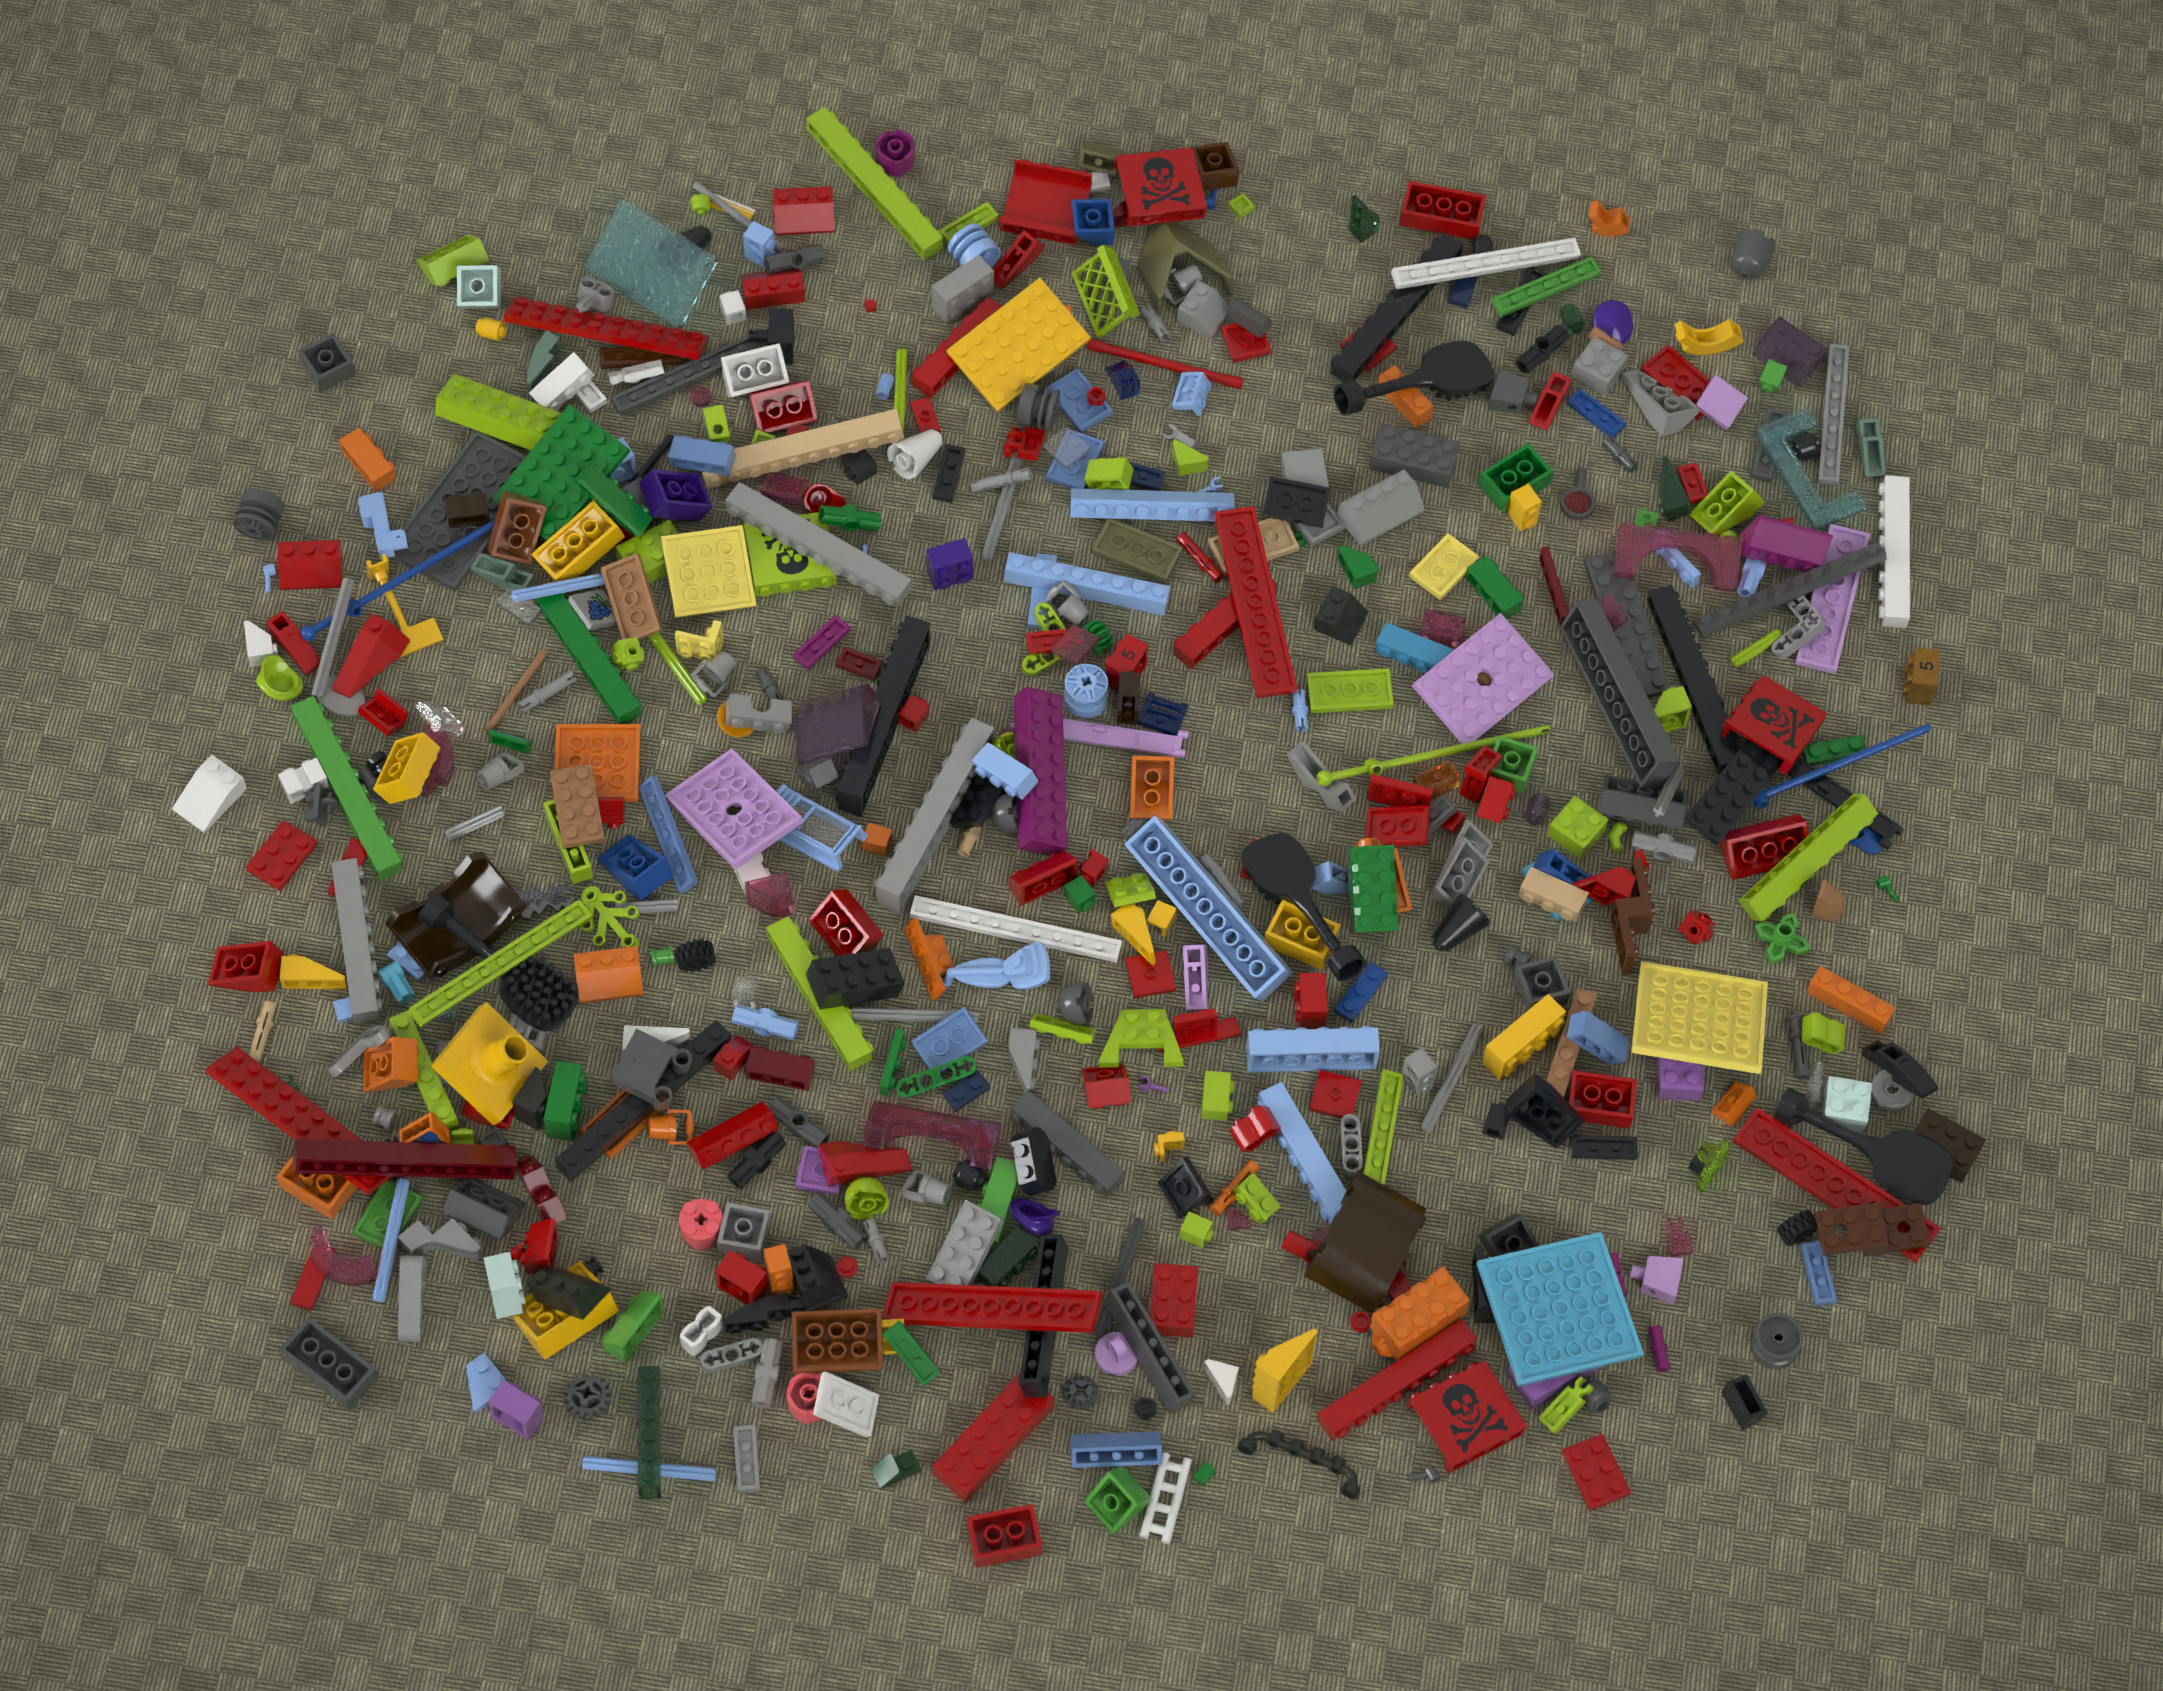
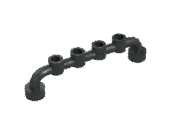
(1315, 1457)

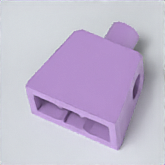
(1659, 1277)

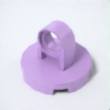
(1115, 1355)

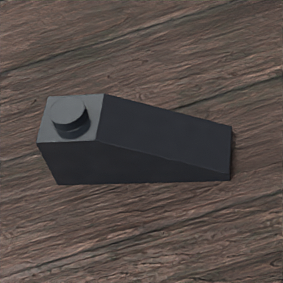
(859, 466)

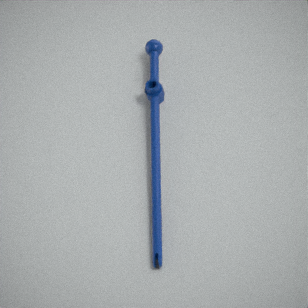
(355, 606)
(1761, 799)

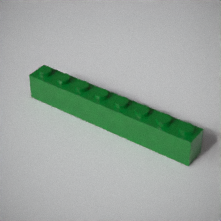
(590, 658)

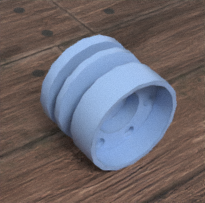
(973, 242)
(1086, 691)

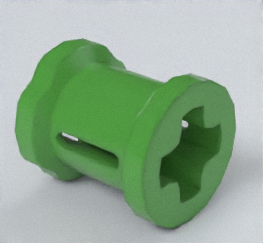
(662, 956)

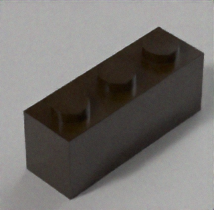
(1128, 698)

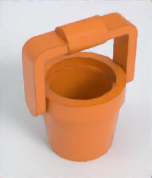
(664, 1127)

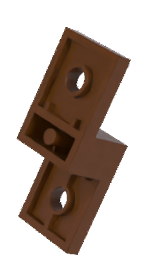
(1632, 917)
(1871, 1229)

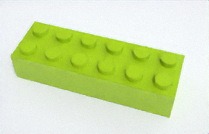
(494, 412)

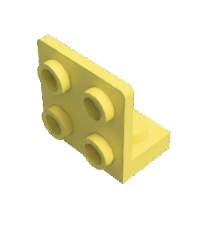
(698, 646)

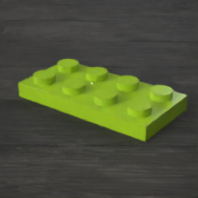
(1350, 690)

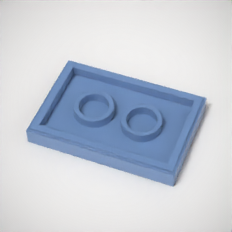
(1074, 401)
(1075, 475)
(949, 1040)

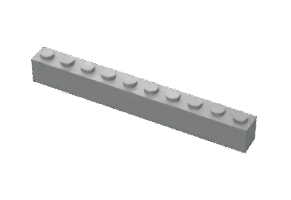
(818, 544)

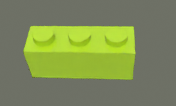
(442, 263)

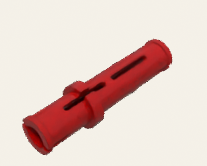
(1205, 563)

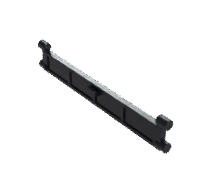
(1837, 795)

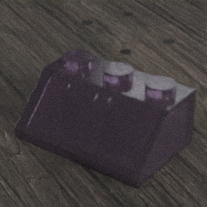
(1791, 348)

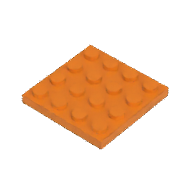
(609, 749)

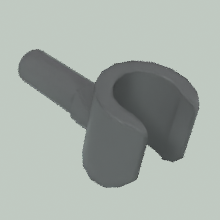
(1431, 1474)

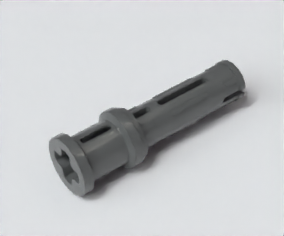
(1799, 1048)

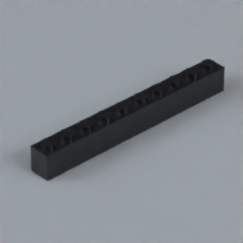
(1389, 316)
(1693, 674)
(634, 1109)

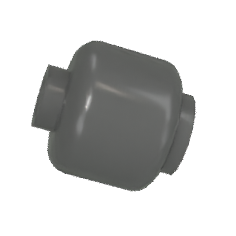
(1598, 1399)

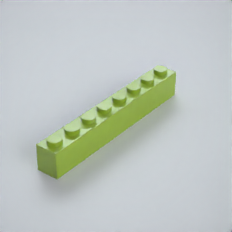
(1808, 857)
(835, 1021)

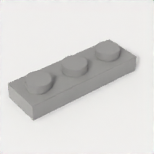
(746, 1458)

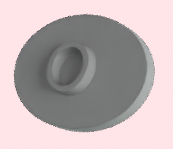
(338, 703)

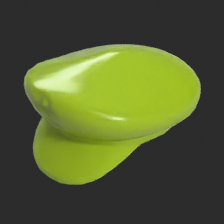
(279, 679)

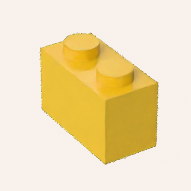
(1524, 507)

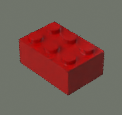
(1174, 1299)
(1004, 1535)

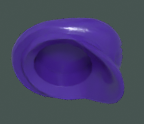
(1614, 319)
(1033, 1216)

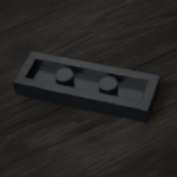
(948, 473)
(1604, 1147)

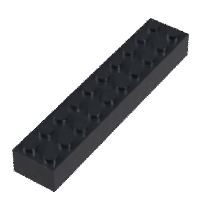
(894, 691)

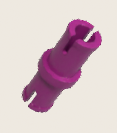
(1659, 1348)

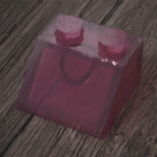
(771, 895)

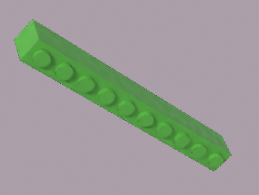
(346, 788)

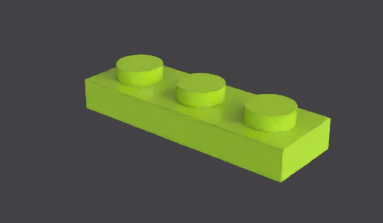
(981, 215)
(1062, 1028)

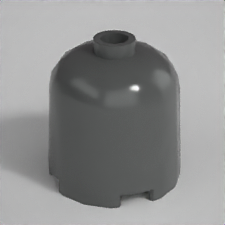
(1751, 253)

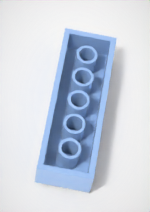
(1312, 1049)

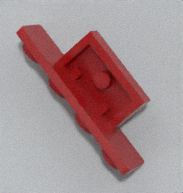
(1202, 1028)

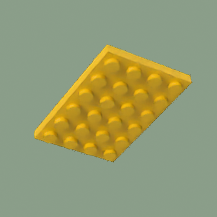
(1018, 344)

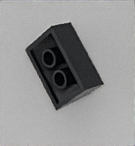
(815, 1277)

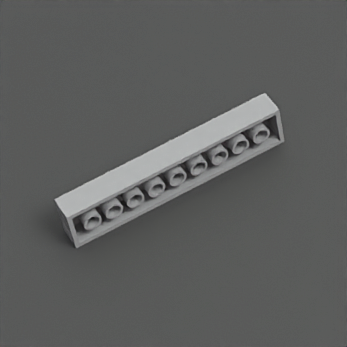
(932, 819)

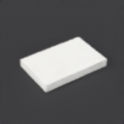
(846, 1404)

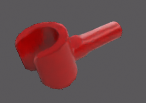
(516, 1252)

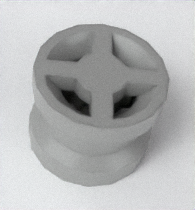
(384, 1118)

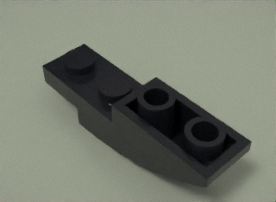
(1902, 1066)
(756, 1314)

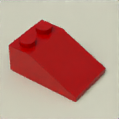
(247, 967)

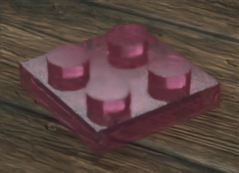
(784, 488)

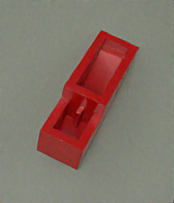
(1550, 401)

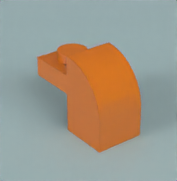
(1608, 222)

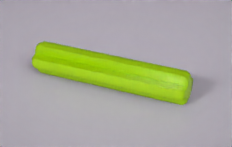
(1755, 648)

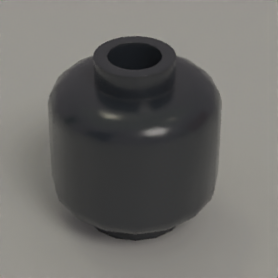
(1805, 446)
(968, 1176)

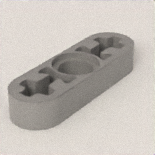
(718, 1366)

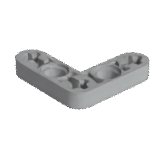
(1804, 626)
(371, 1037)

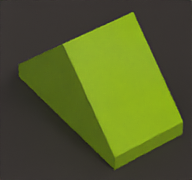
(1187, 459)

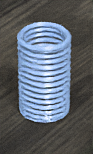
(884, 386)

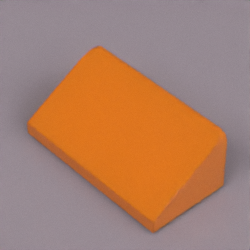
(1734, 1103)

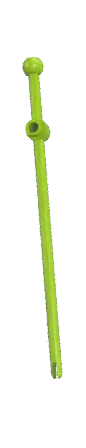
(1373, 766)

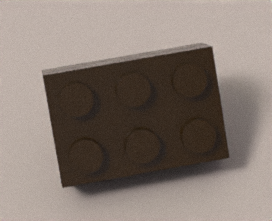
(1959, 1141)

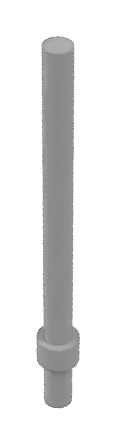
(731, 211)

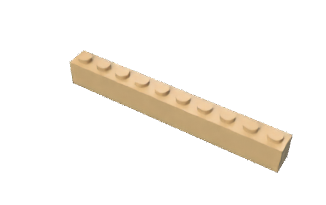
(811, 446)

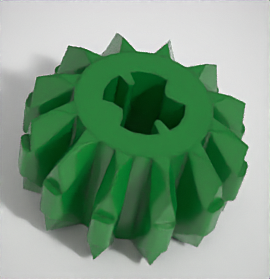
(1099, 629)

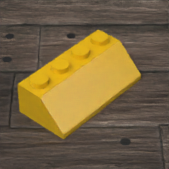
(578, 544)

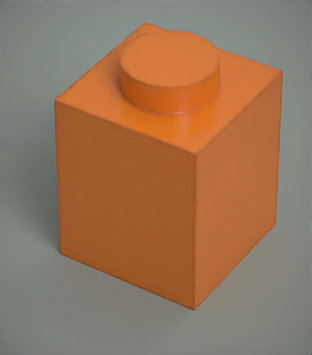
(878, 839)

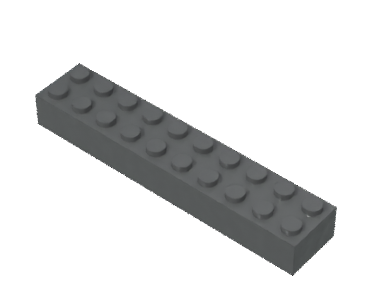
(1619, 694)

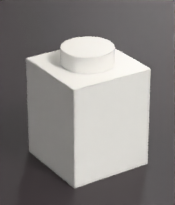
(732, 307)

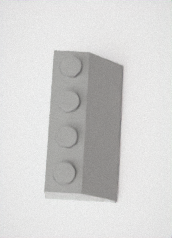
(1381, 507)

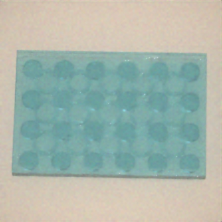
(651, 263)

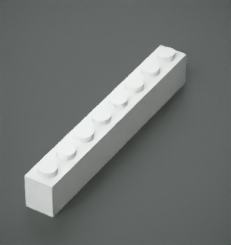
(1896, 544)

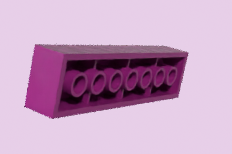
(1041, 749)

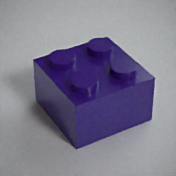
(949, 564)

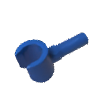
(1211, 201)

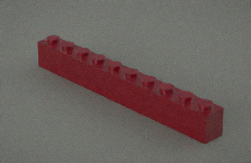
(404, 1159)

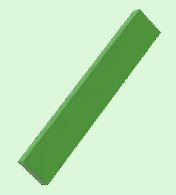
(1546, 286)

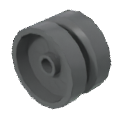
(1777, 1341)

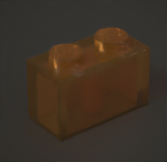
(1441, 778)

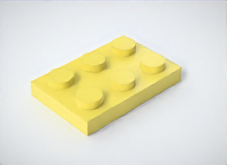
(1443, 566)

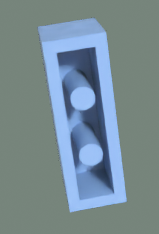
(1004, 771)

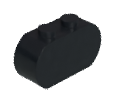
(1033, 1161)

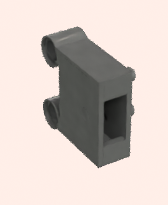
(644, 1066)

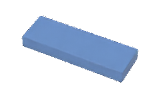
(1818, 1274)

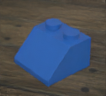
(1093, 220)

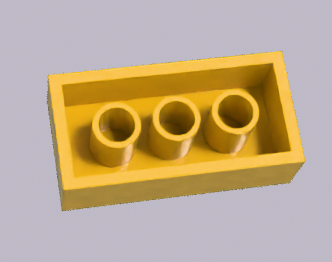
(1524, 1037)

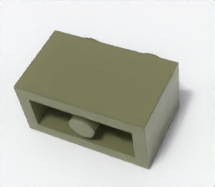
(1099, 158)

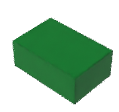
(1204, 1474)

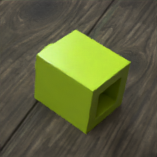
(1196, 1230)

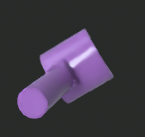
(1145, 1088)

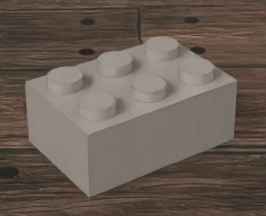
(962, 289)

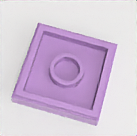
(1721, 402)

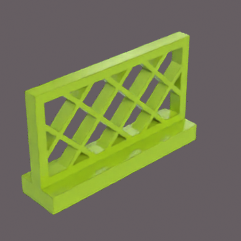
(1116, 279)

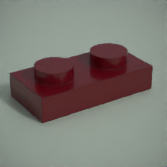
(859, 663)

